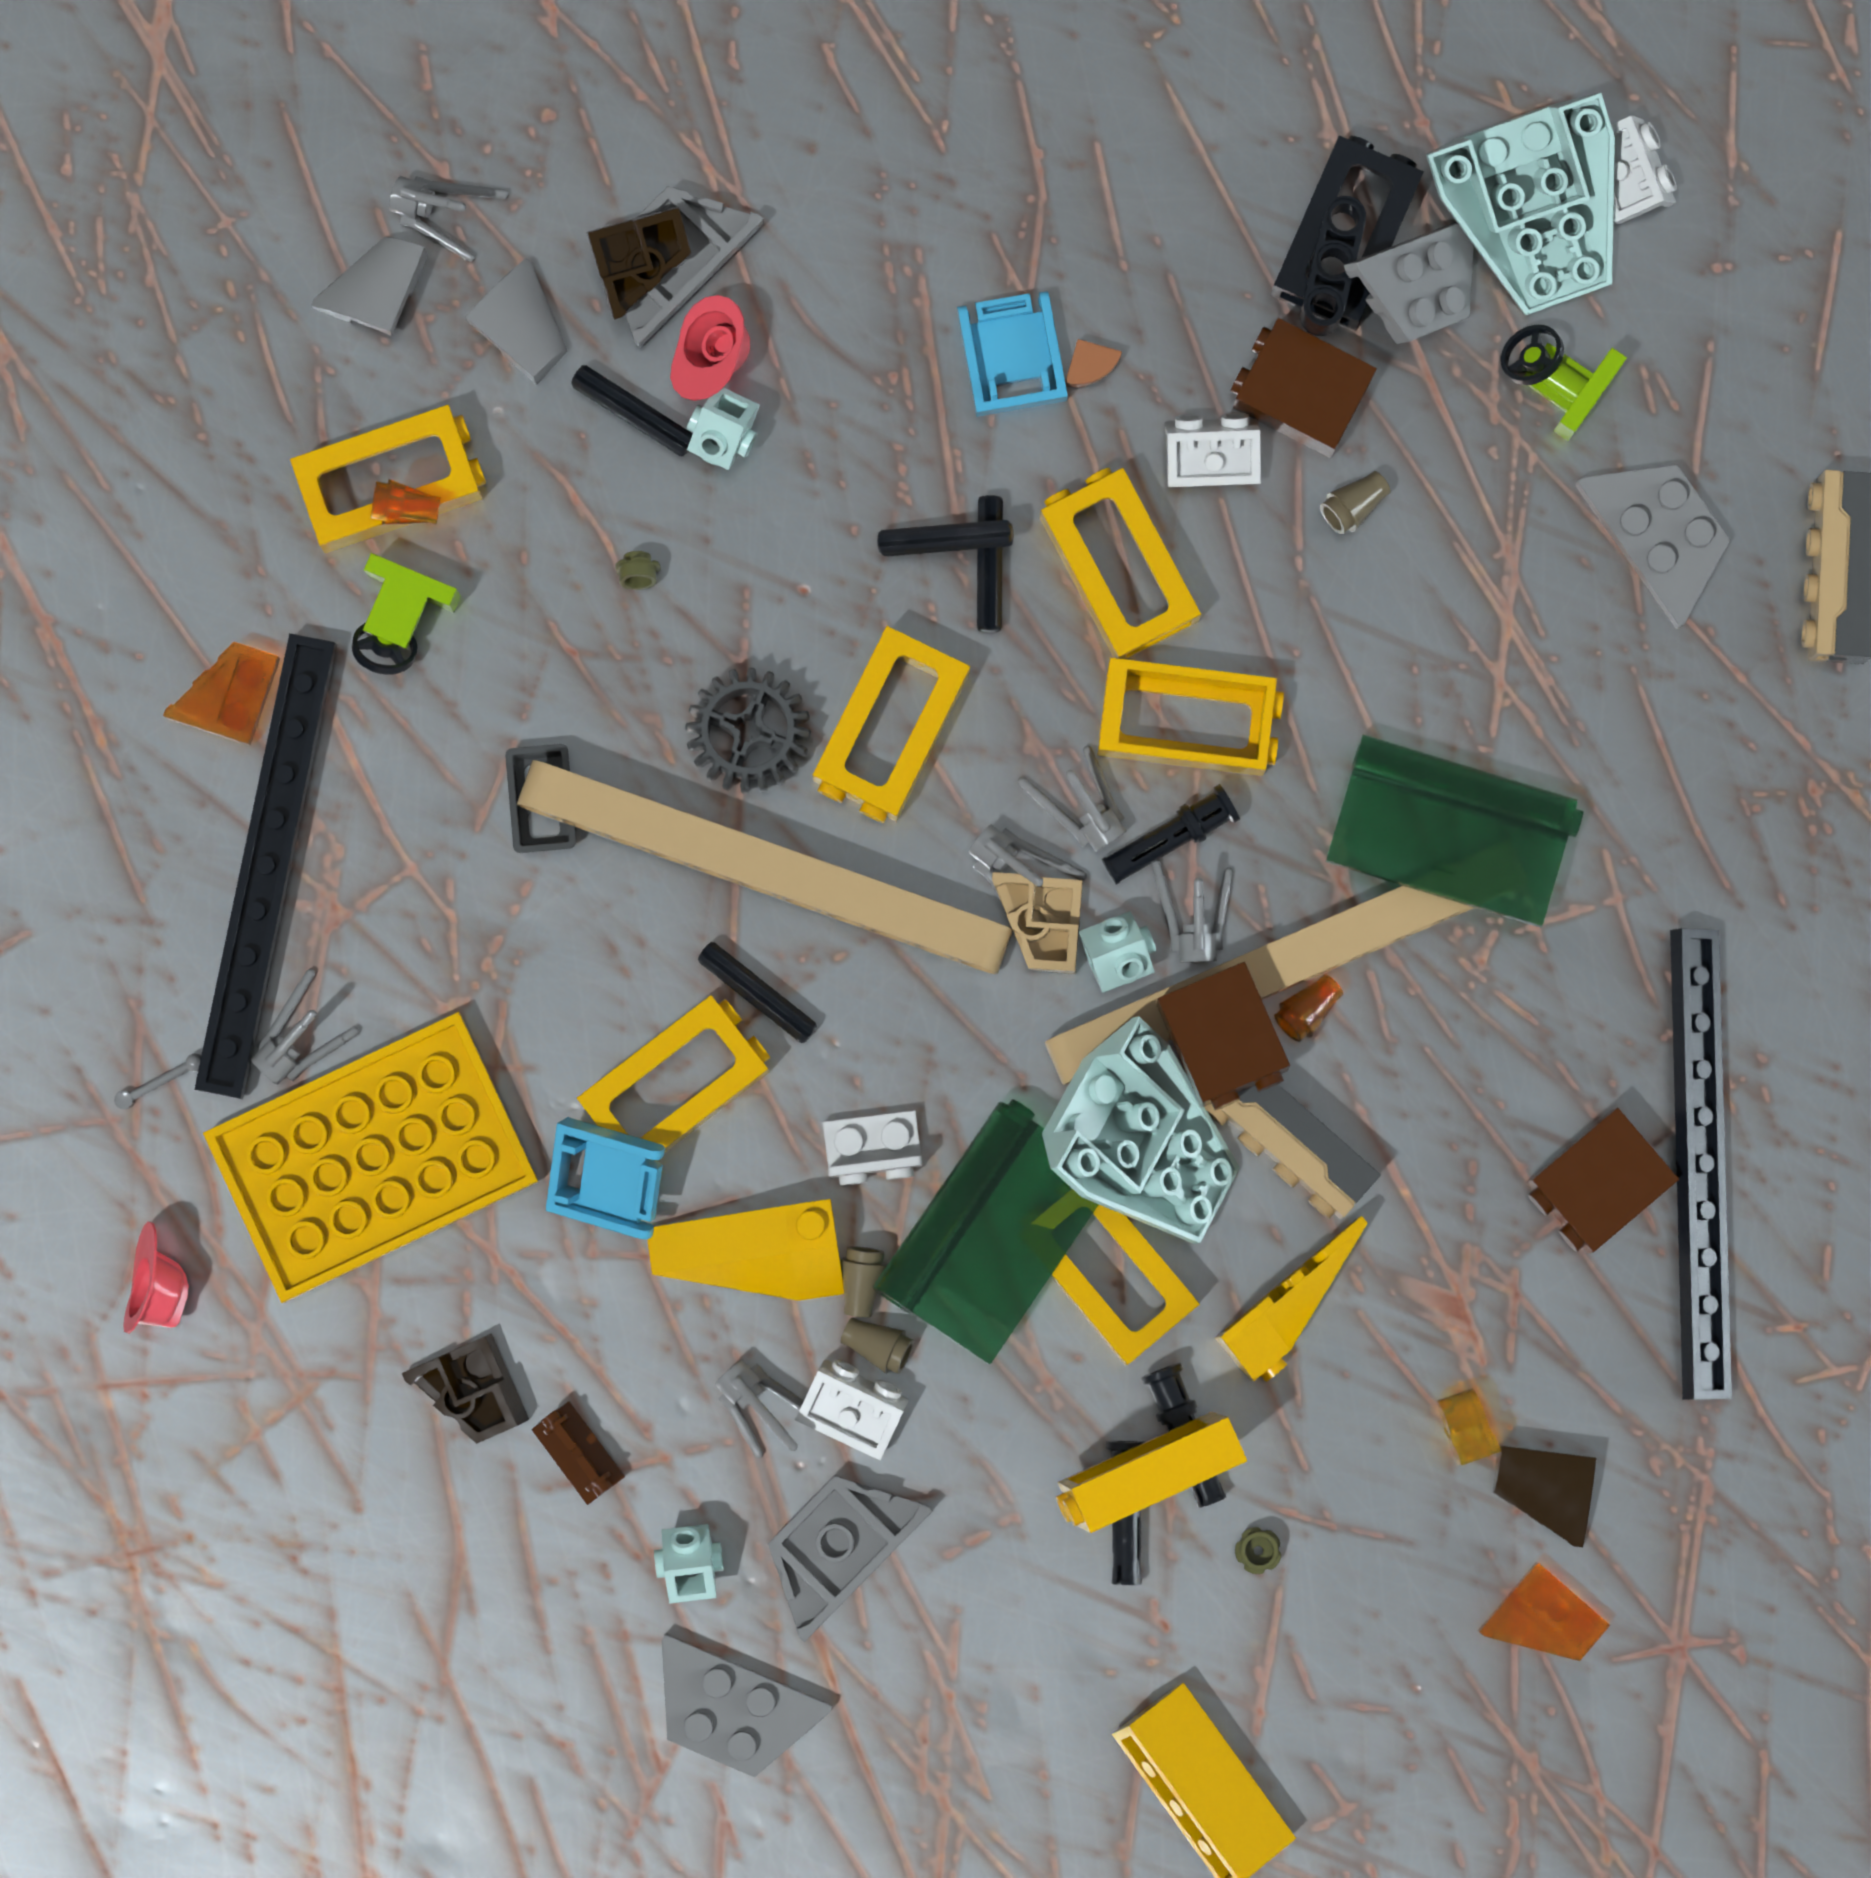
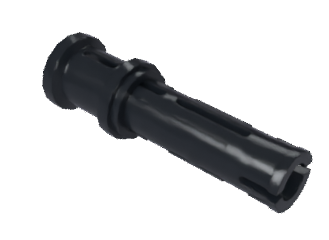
(1189, 817)
(1175, 1410)
(1126, 1535)

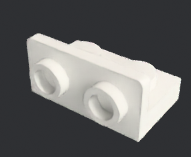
(1638, 174)
(1213, 450)
(872, 1146)
(852, 1408)

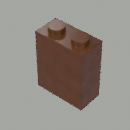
(1302, 386)
(1224, 1036)
(1601, 1182)

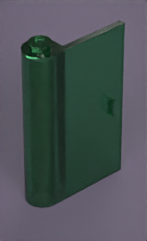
(1452, 830)
(987, 1236)

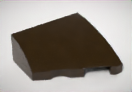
(637, 255)
(472, 1389)
(1548, 1488)

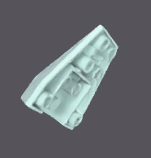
(1536, 199)
(1139, 1138)

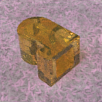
(1467, 1427)

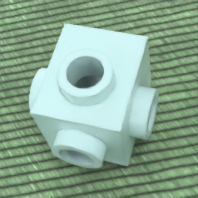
(723, 428)
(1118, 951)
(688, 1553)

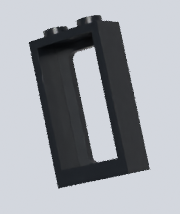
(1346, 154)

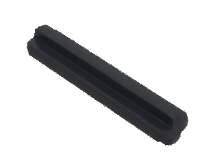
(631, 410)
(945, 538)
(989, 571)
(757, 992)

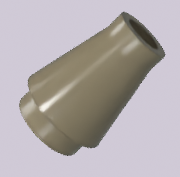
(1352, 504)
(859, 1273)
(878, 1344)

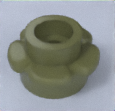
(637, 570)
(1258, 1563)

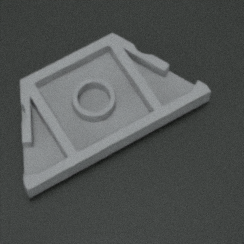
(713, 238)
(1419, 282)
(1660, 531)
(837, 1546)
(731, 1709)

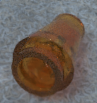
(403, 505)
(1307, 1009)

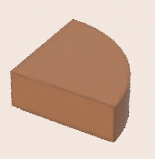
(1091, 364)

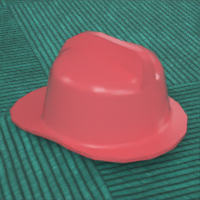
(709, 348)
(157, 1286)

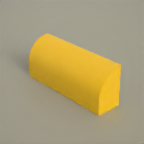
(1203, 1785)

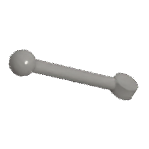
(126, 1099)

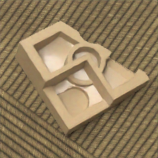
(1043, 919)

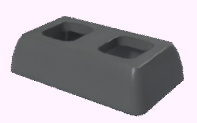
(516, 762)

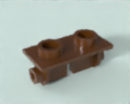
(578, 1452)

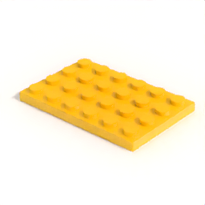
(370, 1157)

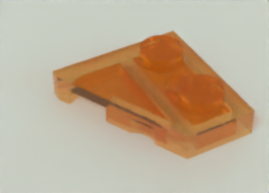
(228, 695)
(1545, 1617)

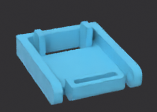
(1009, 348)
(617, 1178)

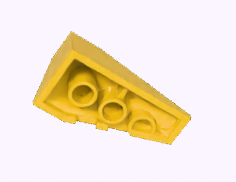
(762, 1251)
(1276, 1321)

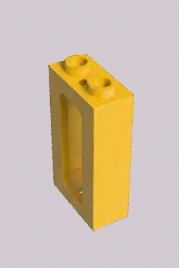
(356, 525)
(1118, 635)
(1250, 690)
(890, 799)
(747, 1071)
(1121, 1340)
(1150, 1472)

